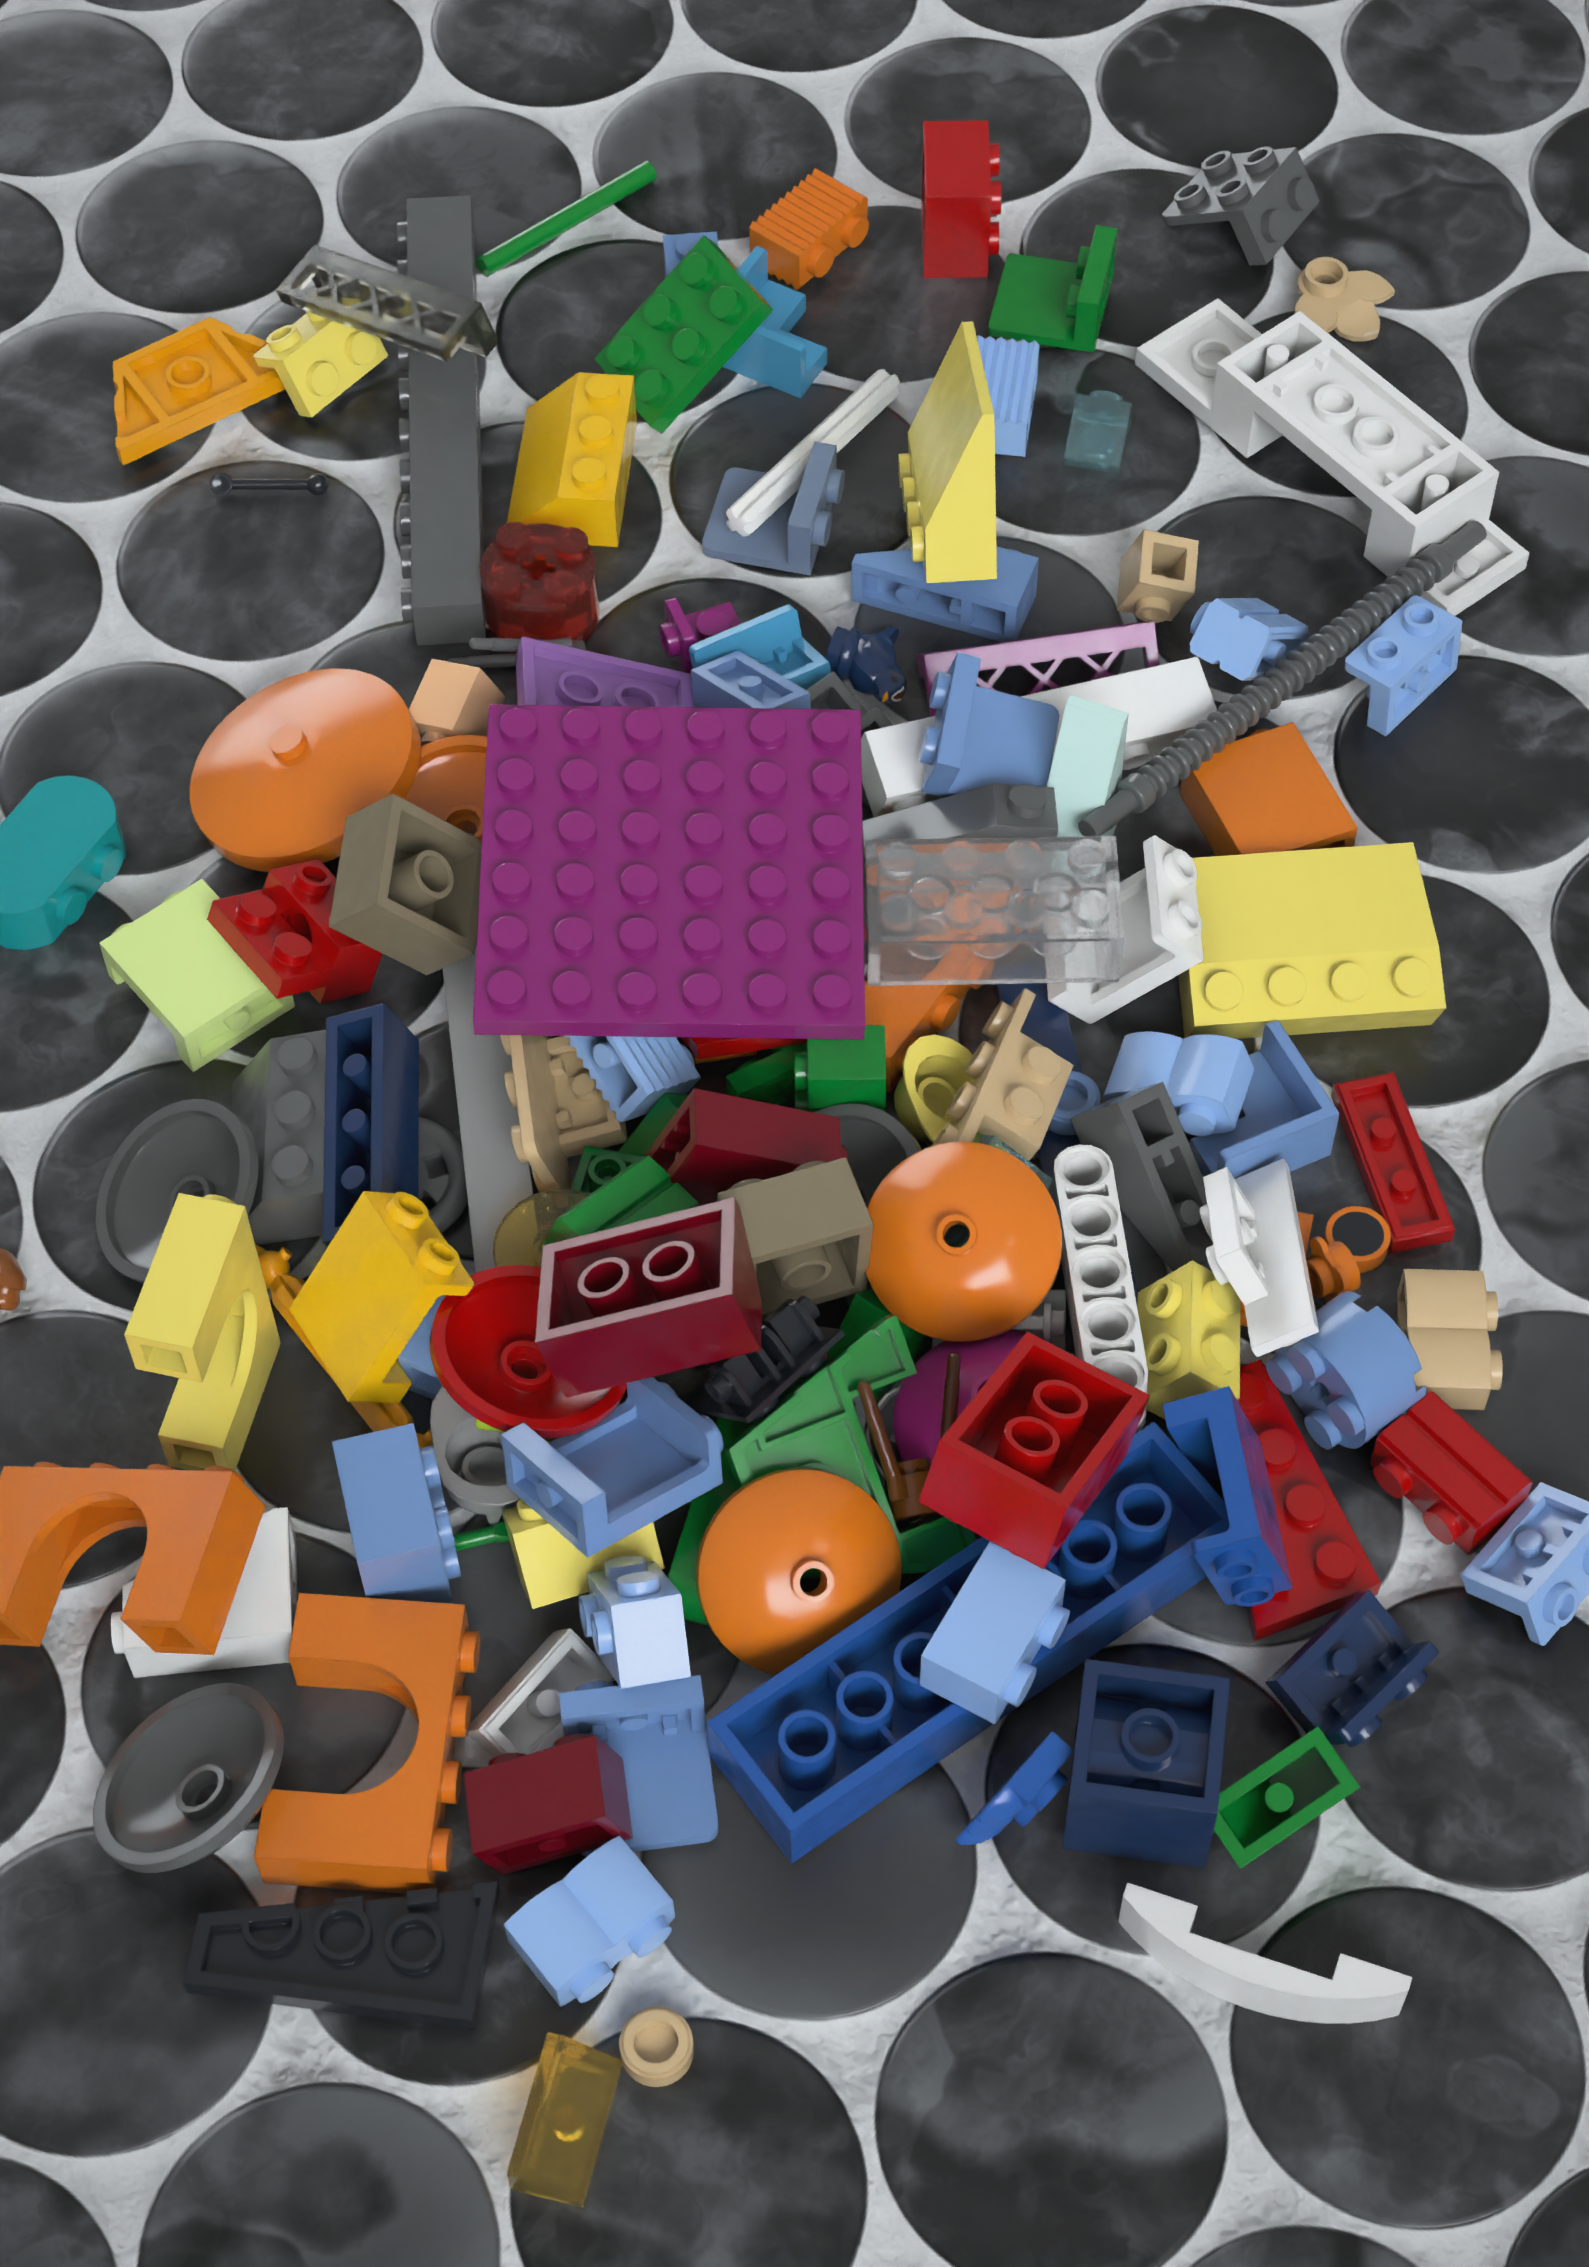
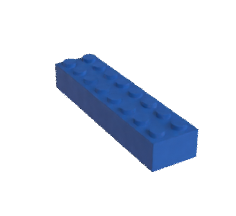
(852, 1714)

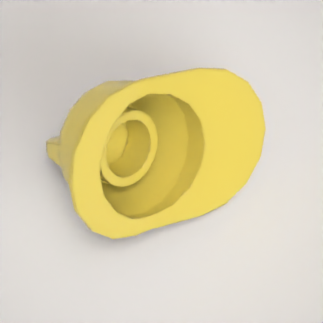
(929, 1082)

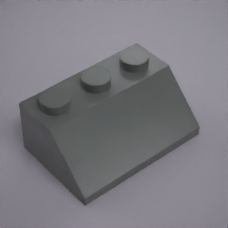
(284, 1108)

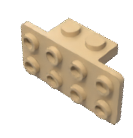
(556, 1108)

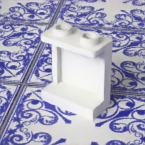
(1159, 935)

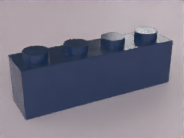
(369, 1111)

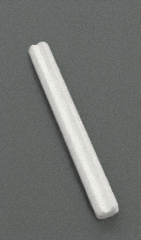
(787, 474)

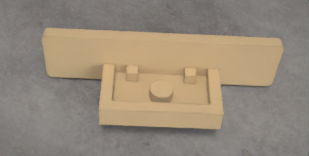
(1011, 1085)

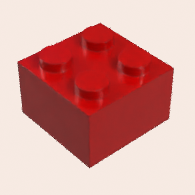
(959, 199)

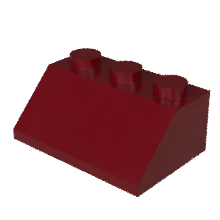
(648, 1298)

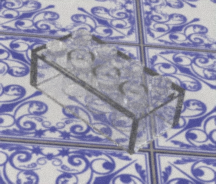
(992, 910)

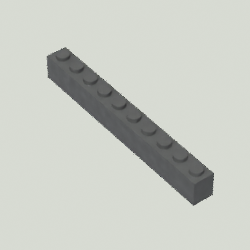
(441, 439)

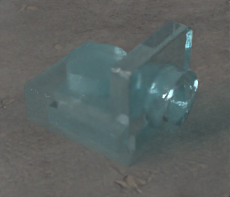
(1098, 431)

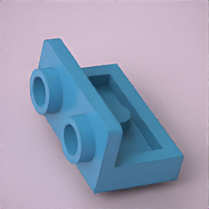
(772, 641)

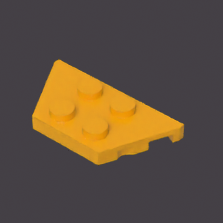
(186, 385)

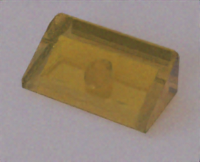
(563, 2121)

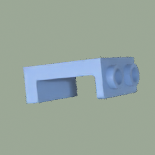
(621, 1471)

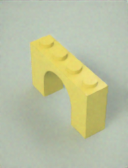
(209, 1325)

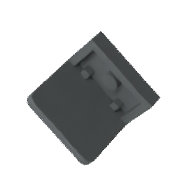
(1257, 191)

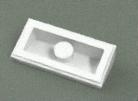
(527, 1709)

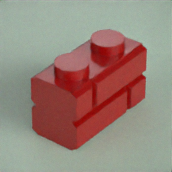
(1448, 1474)

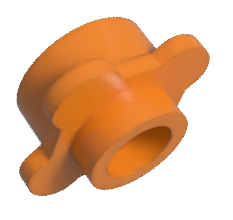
(1331, 1269)

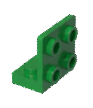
(1056, 299)

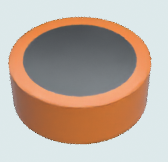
(1363, 1233)

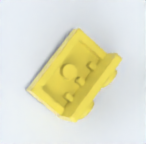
(319, 359)

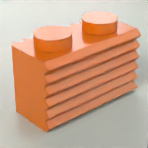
(810, 228)

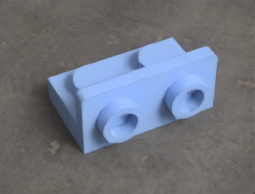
(1405, 660)
(1537, 1562)

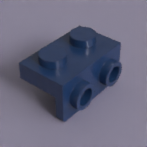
(1351, 1672)

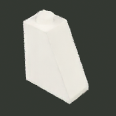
(258, 1620)

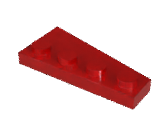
(1318, 1542)

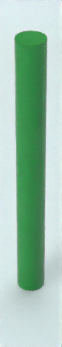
(566, 219)

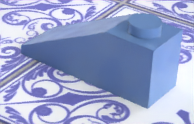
(978, 607)

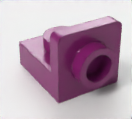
(684, 630)

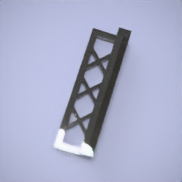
(390, 305)

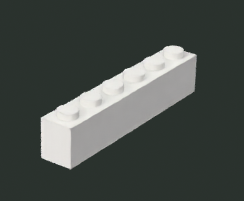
(1160, 706)

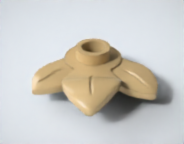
(1342, 298)

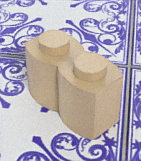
(1448, 1326)

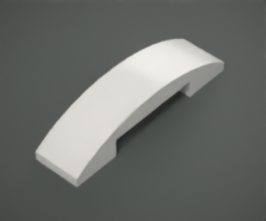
(1353, 1995)

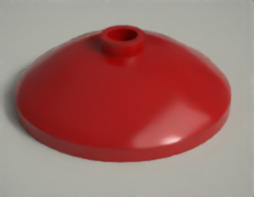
(489, 1340)

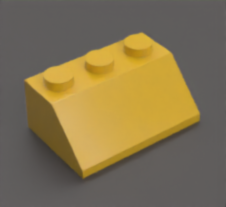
(577, 457)

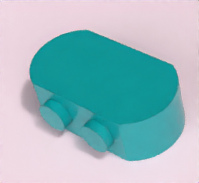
(55, 858)

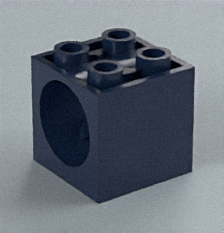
(1146, 1763)

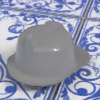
(469, 1460)

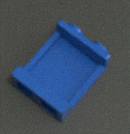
(1218, 1440)

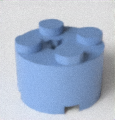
(1349, 1374)

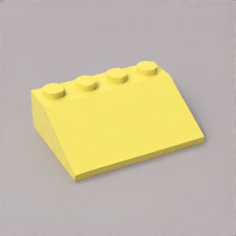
(952, 470)
(1313, 943)

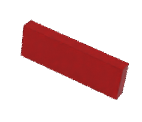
(1392, 1161)

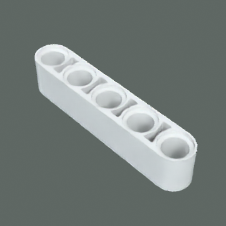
(1098, 1267)

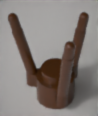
(907, 1478)

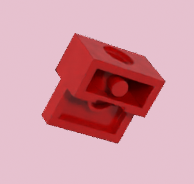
(288, 937)

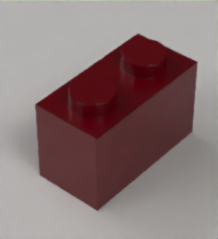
(547, 1803)

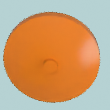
(298, 763)

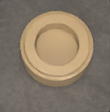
(656, 2046)

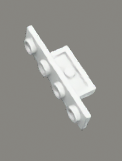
(1261, 1253)

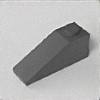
(976, 813)
(1152, 1171)

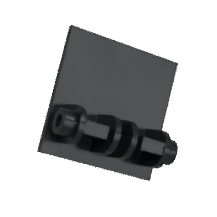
(751, 1383)

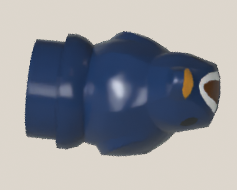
(868, 662)

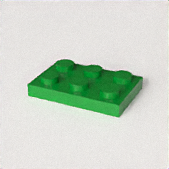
(685, 333)

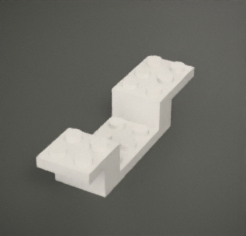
(1349, 423)

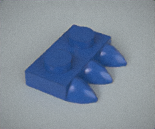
(1022, 1793)

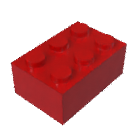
(1033, 1449)

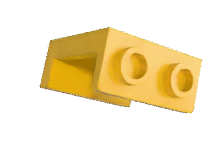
(375, 1292)

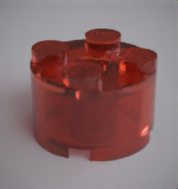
(540, 583)

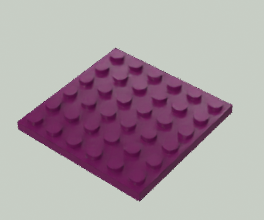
(671, 873)

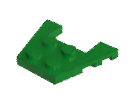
(822, 1431)

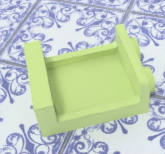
(191, 976)

